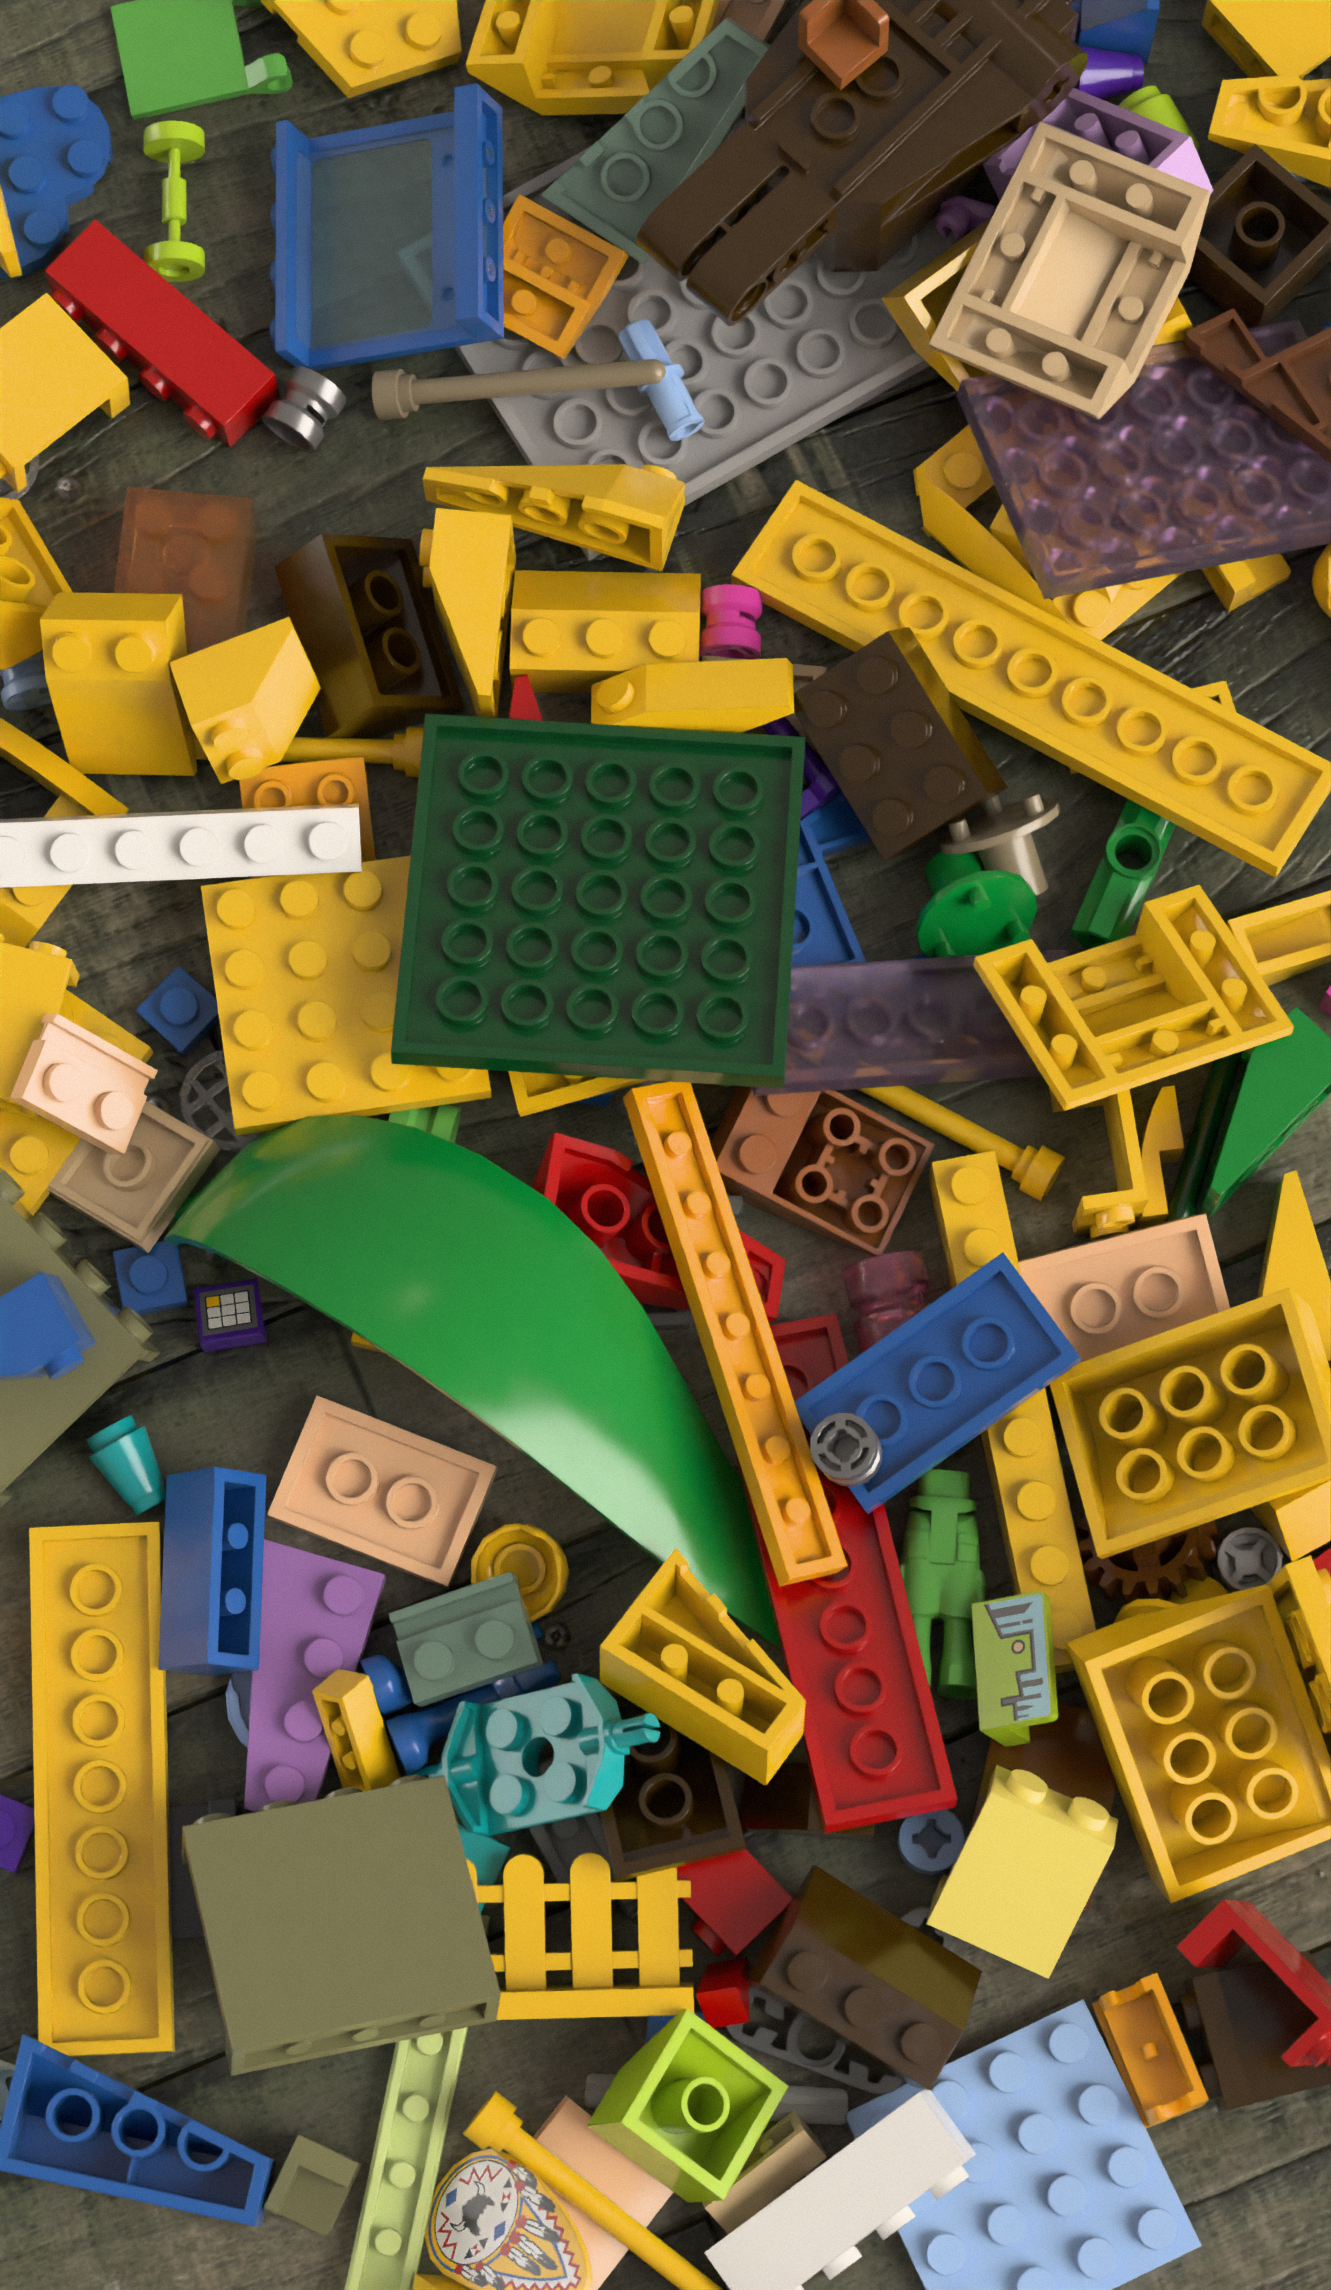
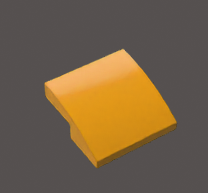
(553, 276)

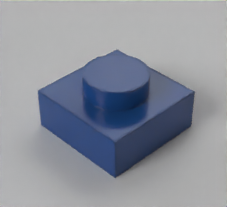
(180, 1011)
(151, 1279)

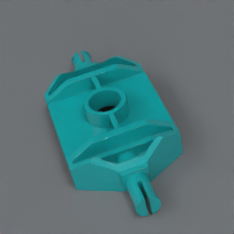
(496, 1749)

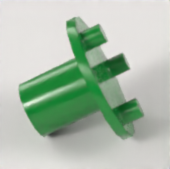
(972, 908)

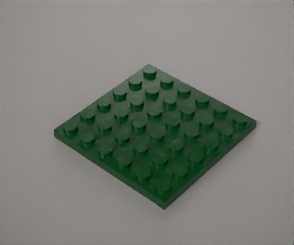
(601, 901)

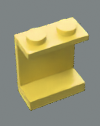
(1024, 1871)

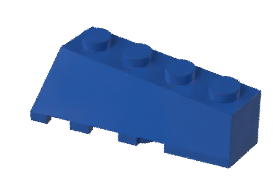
(110, 2139)

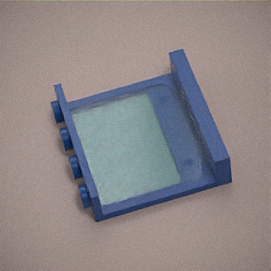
(389, 236)

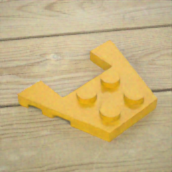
(374, 41)

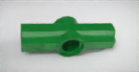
(1119, 892)

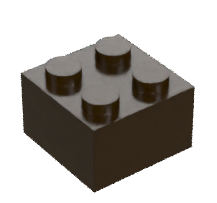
(1260, 239)

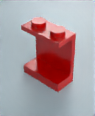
(1240, 1922)

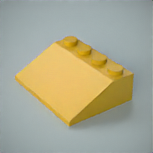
(1198, 1421)
(1208, 1737)

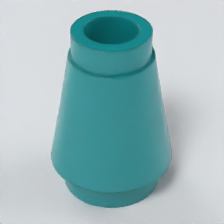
(129, 1464)

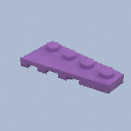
(311, 1625)

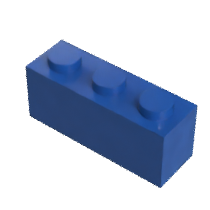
(212, 1572)

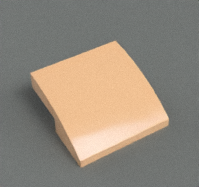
(608, 2171)

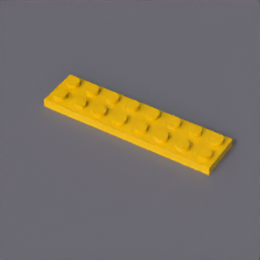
(101, 1790)

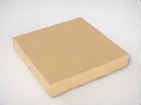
(139, 1189)

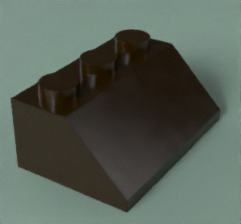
(368, 634)
(867, 1979)

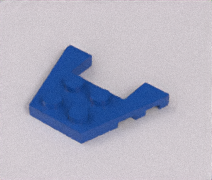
(820, 921)

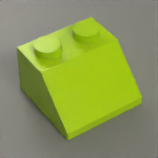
(689, 2108)

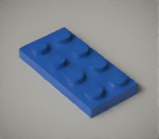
(945, 1375)

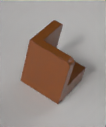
(843, 36)

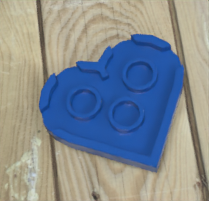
(49, 159)

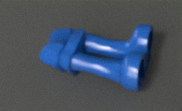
(418, 1731)

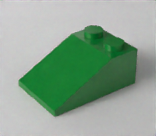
(1270, 1101)

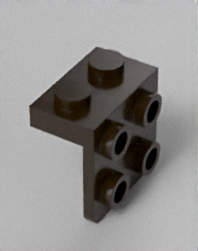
(1244, 2028)

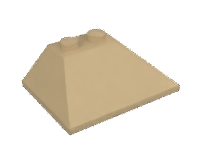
(1074, 272)

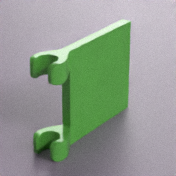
(189, 55)

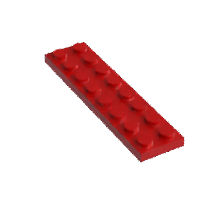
(854, 1643)

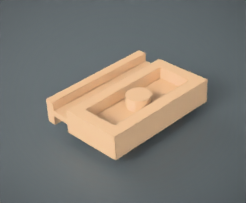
(83, 1084)

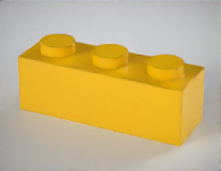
(355, 1731)

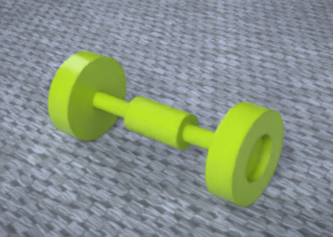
(174, 144)

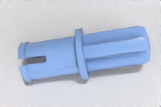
(670, 395)

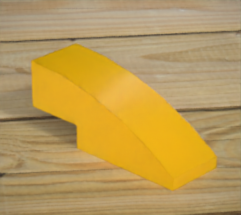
(1286, 937)

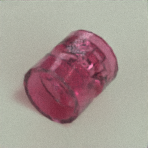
(886, 1292)

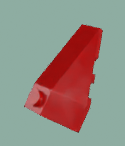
(622, 1218)

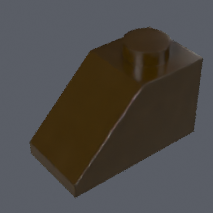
(790, 1806)

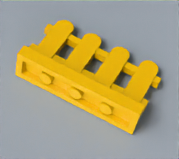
(592, 1953)

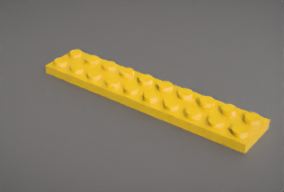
(1042, 678)

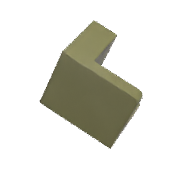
(313, 2185)

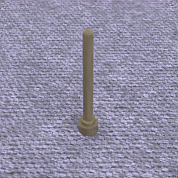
(400, 393)

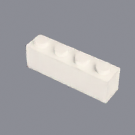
(846, 2200)

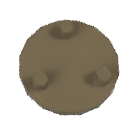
(1004, 836)

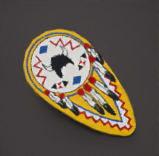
(504, 2229)

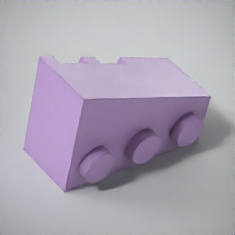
(1114, 130)

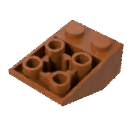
(820, 1163)

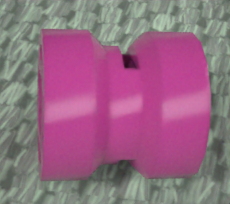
(730, 622)

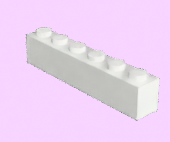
(180, 845)

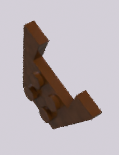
(1286, 386)

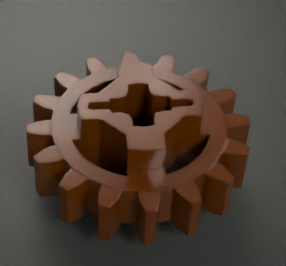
(1154, 1566)

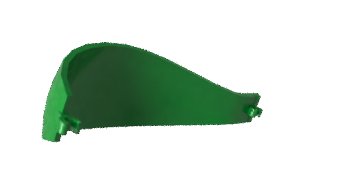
(497, 1311)

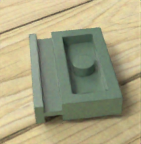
(465, 1639)

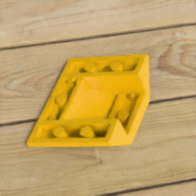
(584, 52)
(1135, 1005)

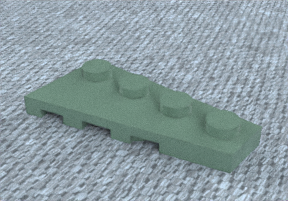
(661, 139)

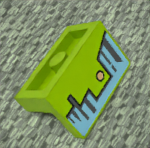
(1014, 1666)

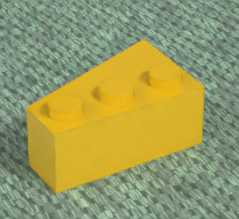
(701, 1674)

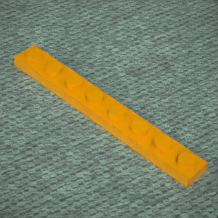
(734, 1332)

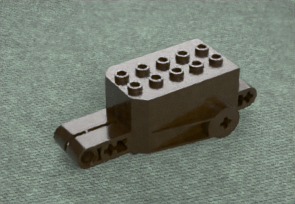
(862, 163)

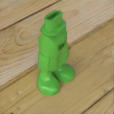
(944, 1575)

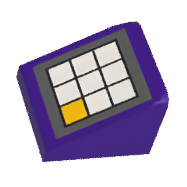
(229, 1315)

